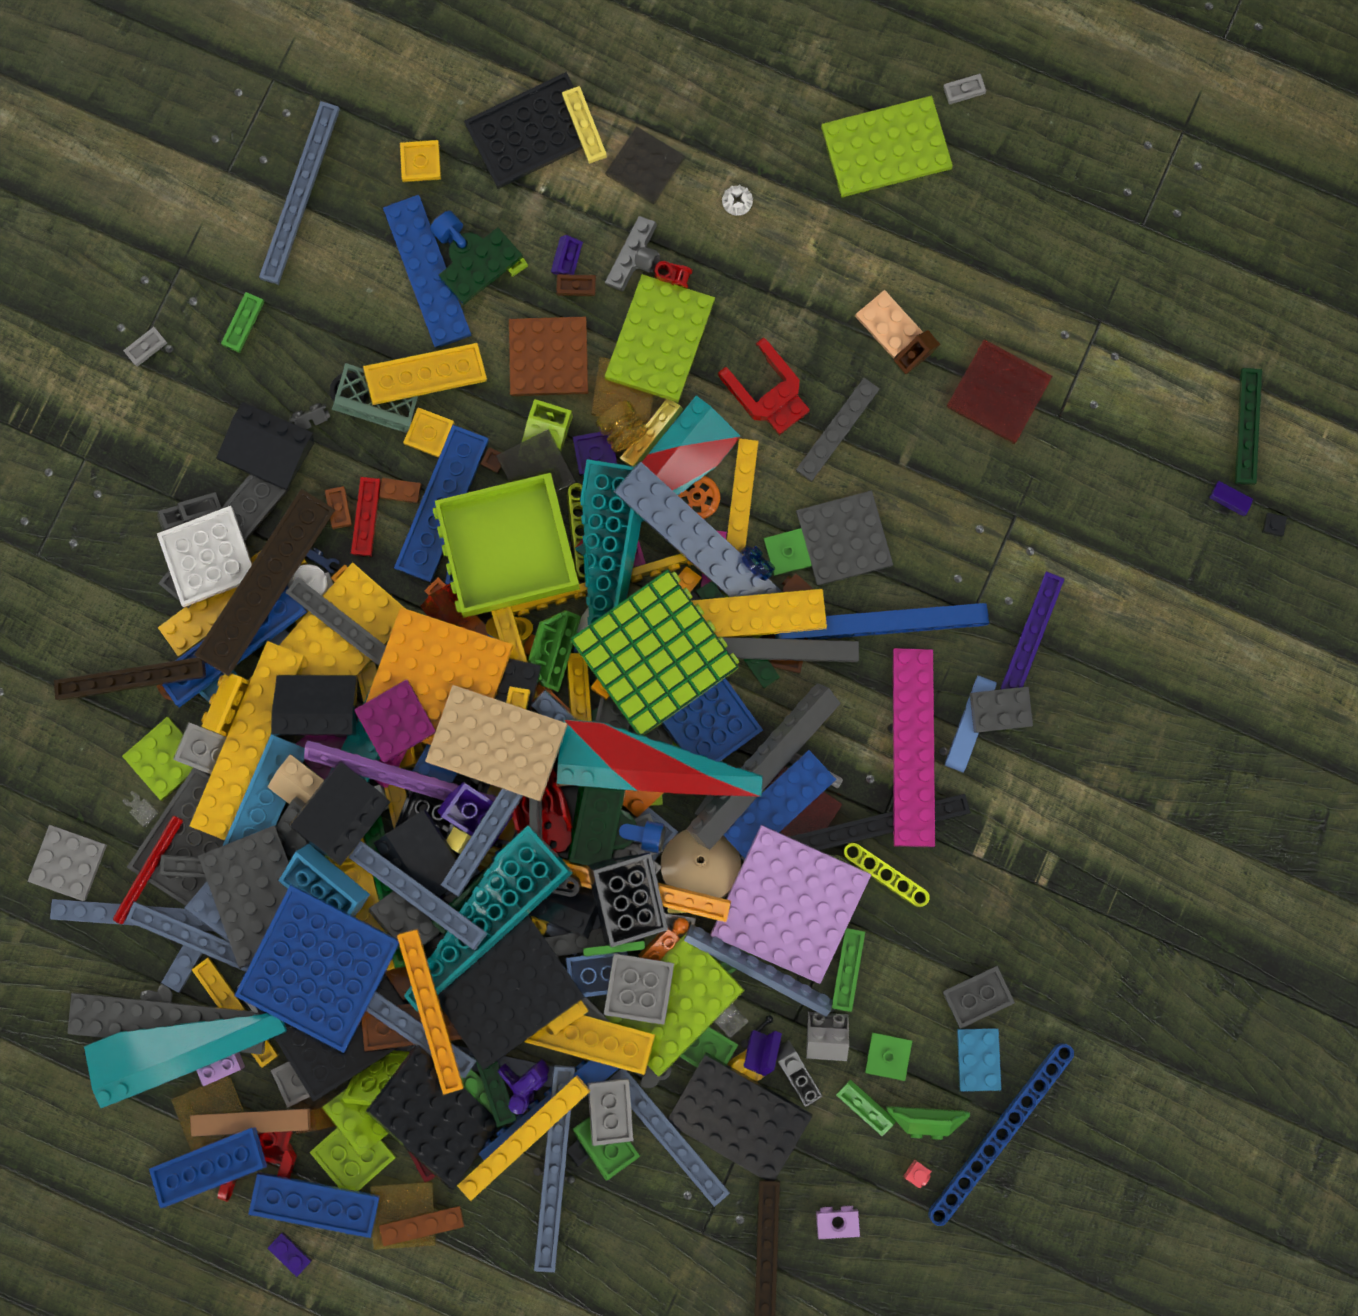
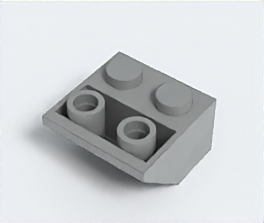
(827, 1036)

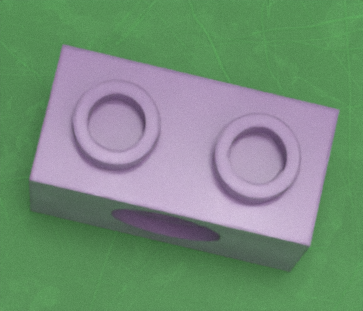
(220, 1069)
(850, 1224)

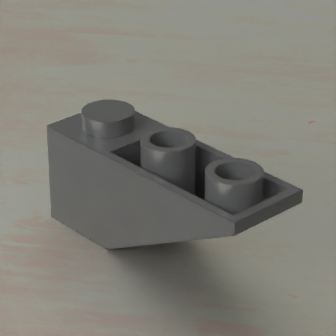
(797, 1074)

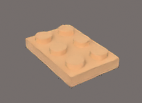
(888, 323)

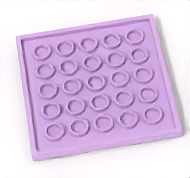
(791, 904)

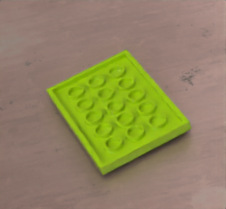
(886, 146)
(659, 338)
(697, 997)

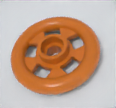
(713, 492)

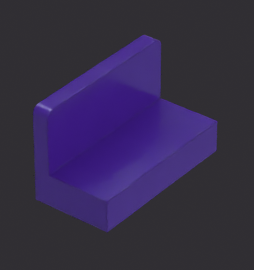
(762, 1052)

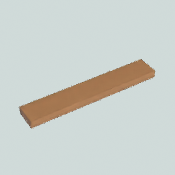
(239, 1121)

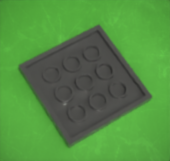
(844, 538)

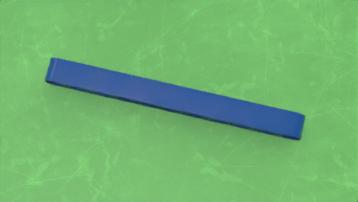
(897, 622)
(991, 1138)

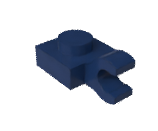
(317, 556)

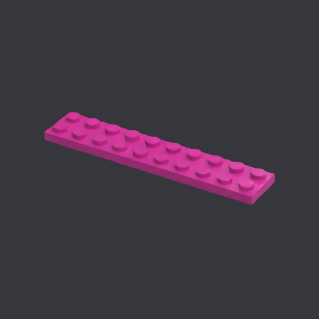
(913, 748)

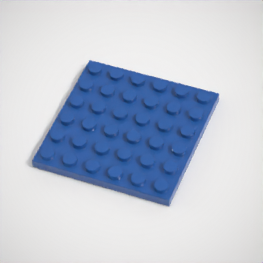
(317, 968)

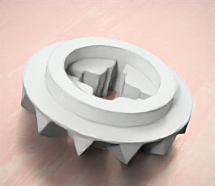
(738, 208)

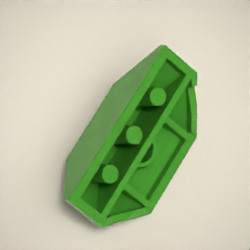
(553, 647)
(927, 1121)

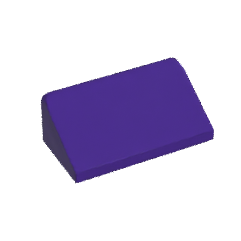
(566, 255)
(1231, 498)

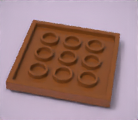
(548, 356)

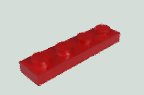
(366, 516)

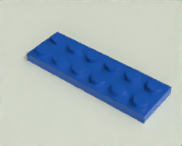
(781, 801)
(208, 1167)
(314, 1205)

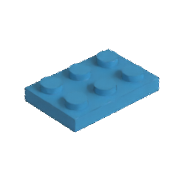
(979, 1059)

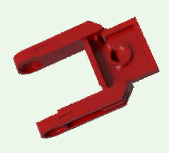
(780, 405)
(276, 1151)

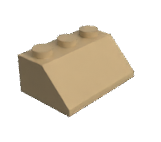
(295, 780)

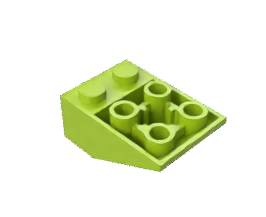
(551, 417)

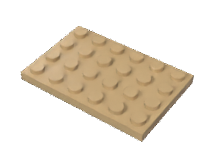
(496, 743)

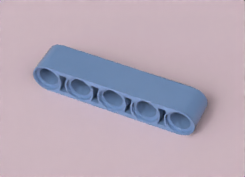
(965, 736)

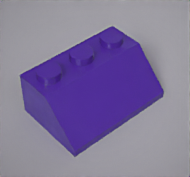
(466, 809)

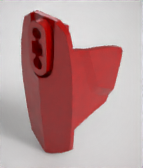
(553, 810)

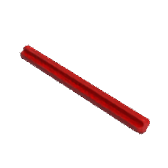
(148, 869)

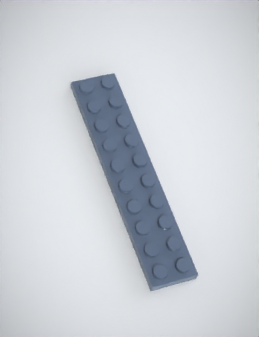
(690, 534)

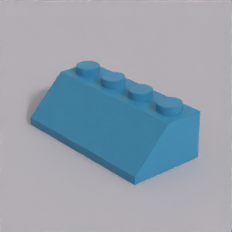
(324, 880)

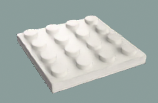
(206, 555)

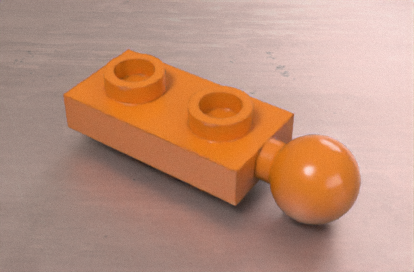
(665, 941)

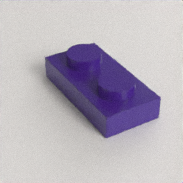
(289, 1254)

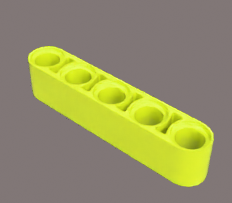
(575, 522)
(896, 876)

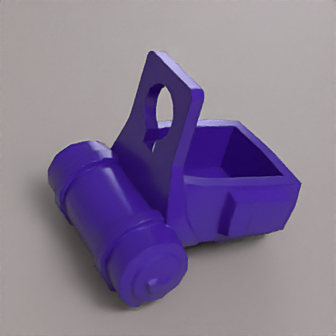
(524, 1086)

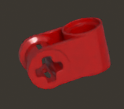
(674, 273)

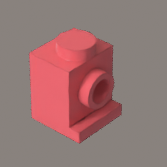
(917, 1174)

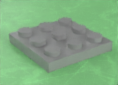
(67, 863)
(639, 989)

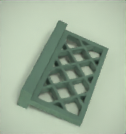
(368, 411)

